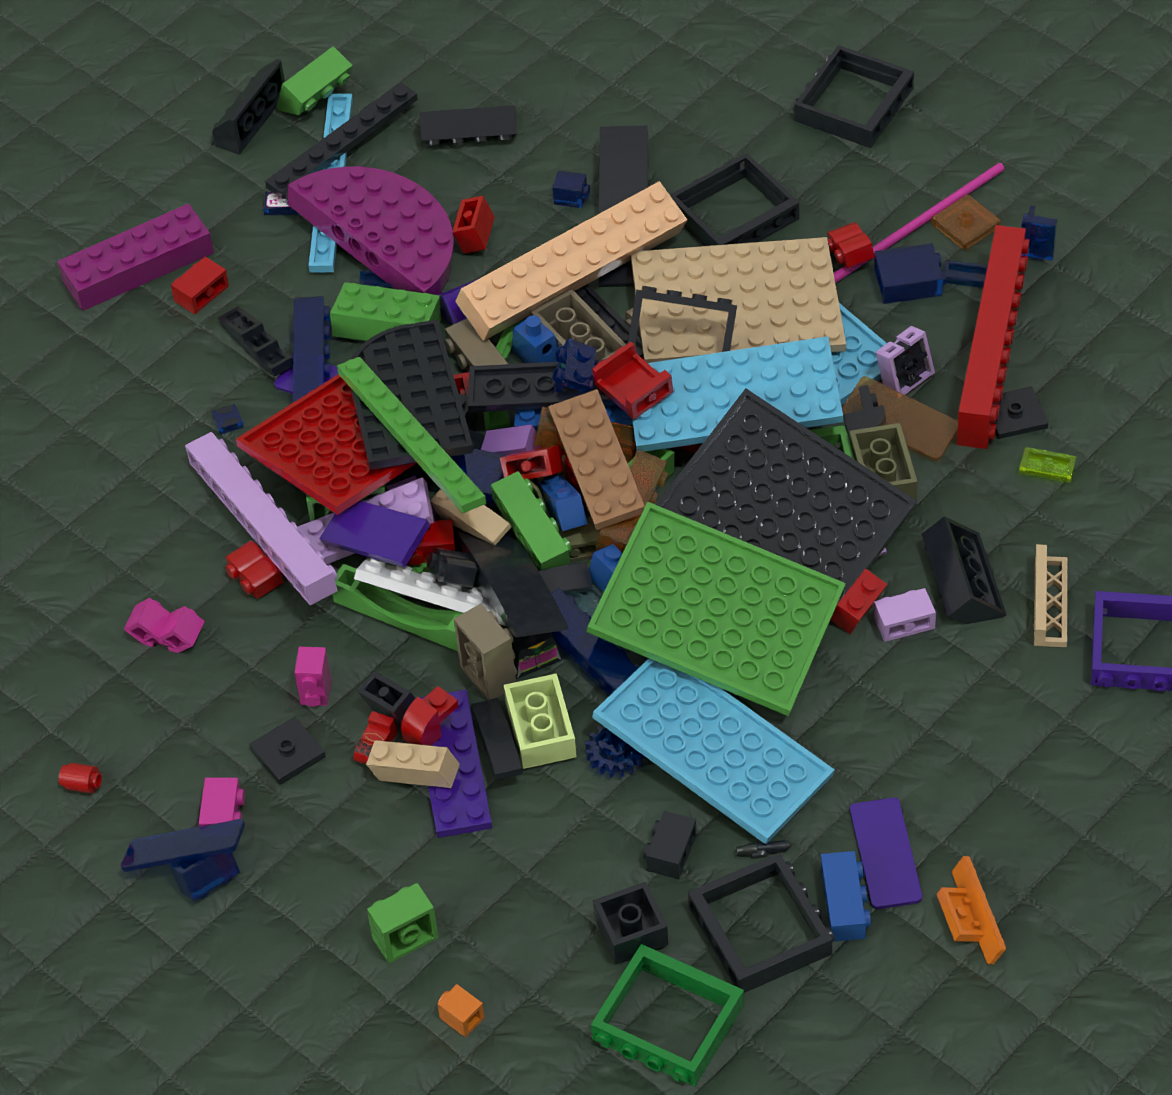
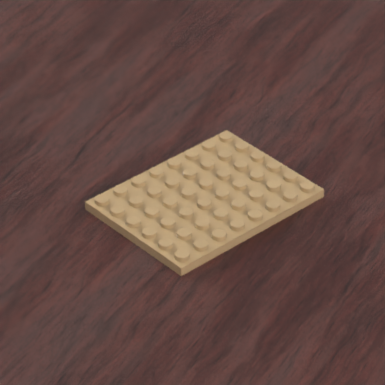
(779, 288)

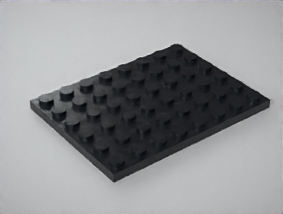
(788, 492)

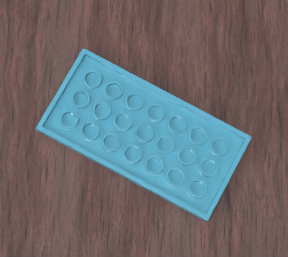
(788, 375)
(714, 747)

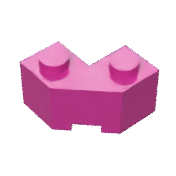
(154, 624)

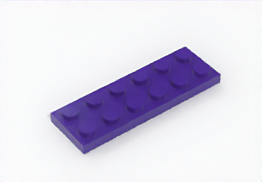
(464, 805)

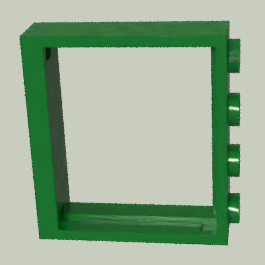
(684, 977)

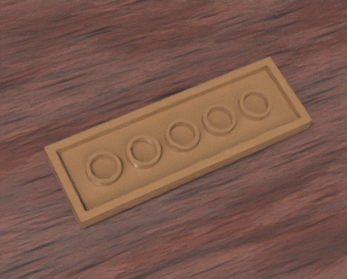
(597, 459)

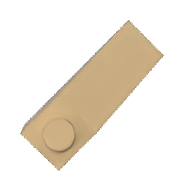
(478, 522)

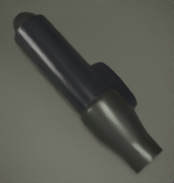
(760, 850)

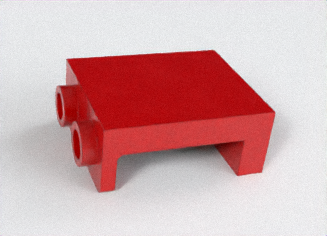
(631, 381)

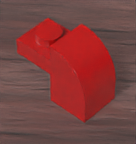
(424, 717)

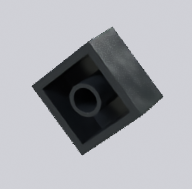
(630, 920)

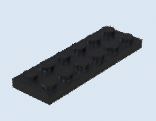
(518, 387)

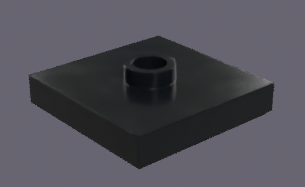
(1019, 413)
(287, 750)

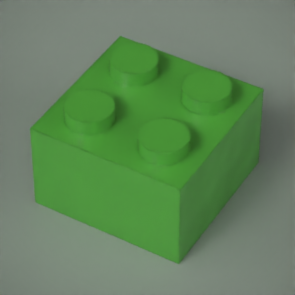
(402, 922)

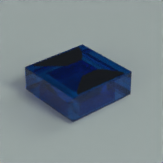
(227, 419)

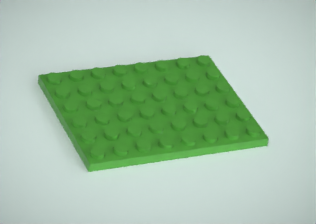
(716, 608)

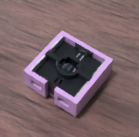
(905, 361)

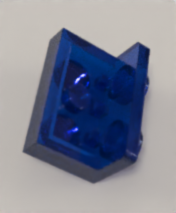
(1041, 234)
(574, 366)

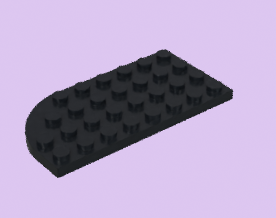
(418, 372)

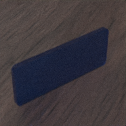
(183, 845)

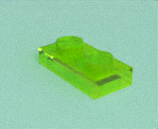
(1047, 464)

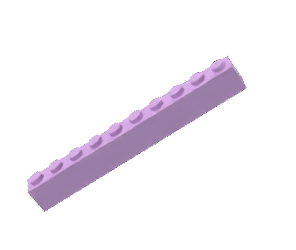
(262, 518)

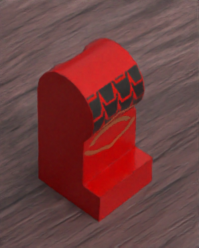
(379, 729)

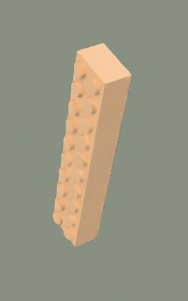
(570, 260)

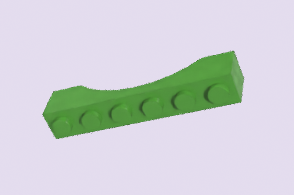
(394, 610)

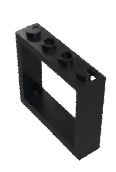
(884, 72)
(755, 230)
(675, 297)
(780, 964)

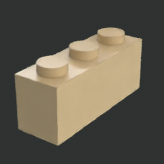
(413, 764)

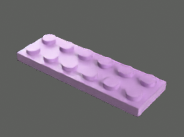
(409, 499)

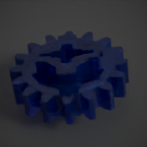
(604, 756)

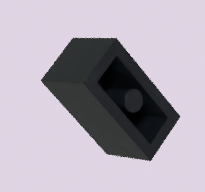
(386, 696)
(670, 844)

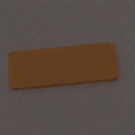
(922, 426)

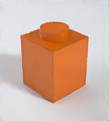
(460, 1010)

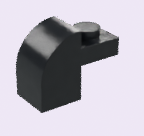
(870, 416)

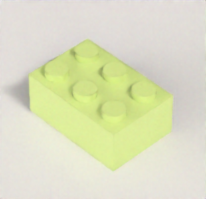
(540, 721)

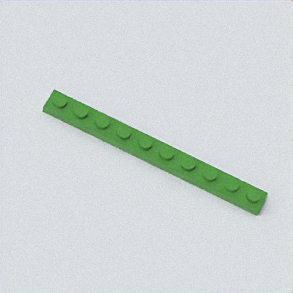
(411, 435)

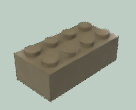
(573, 319)

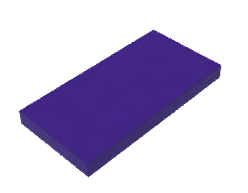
(376, 532)

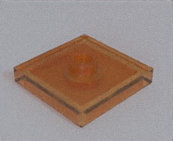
(965, 221)

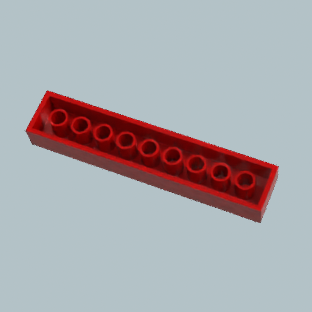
(992, 337)

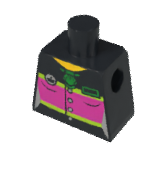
(534, 653)

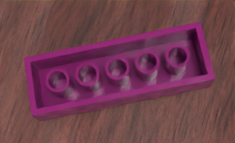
(135, 257)

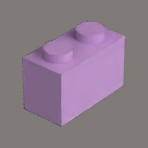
(904, 614)

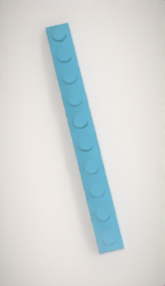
(322, 247)

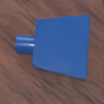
(534, 341)

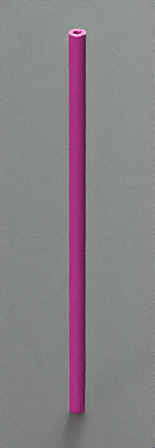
(926, 216)

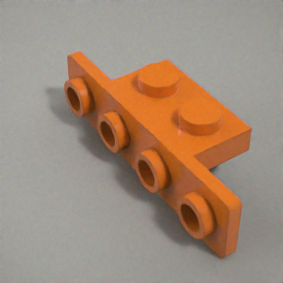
(970, 913)

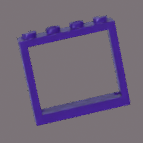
(1128, 606)

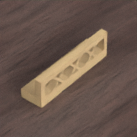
(1041, 597)

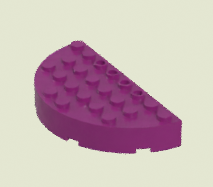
(381, 222)

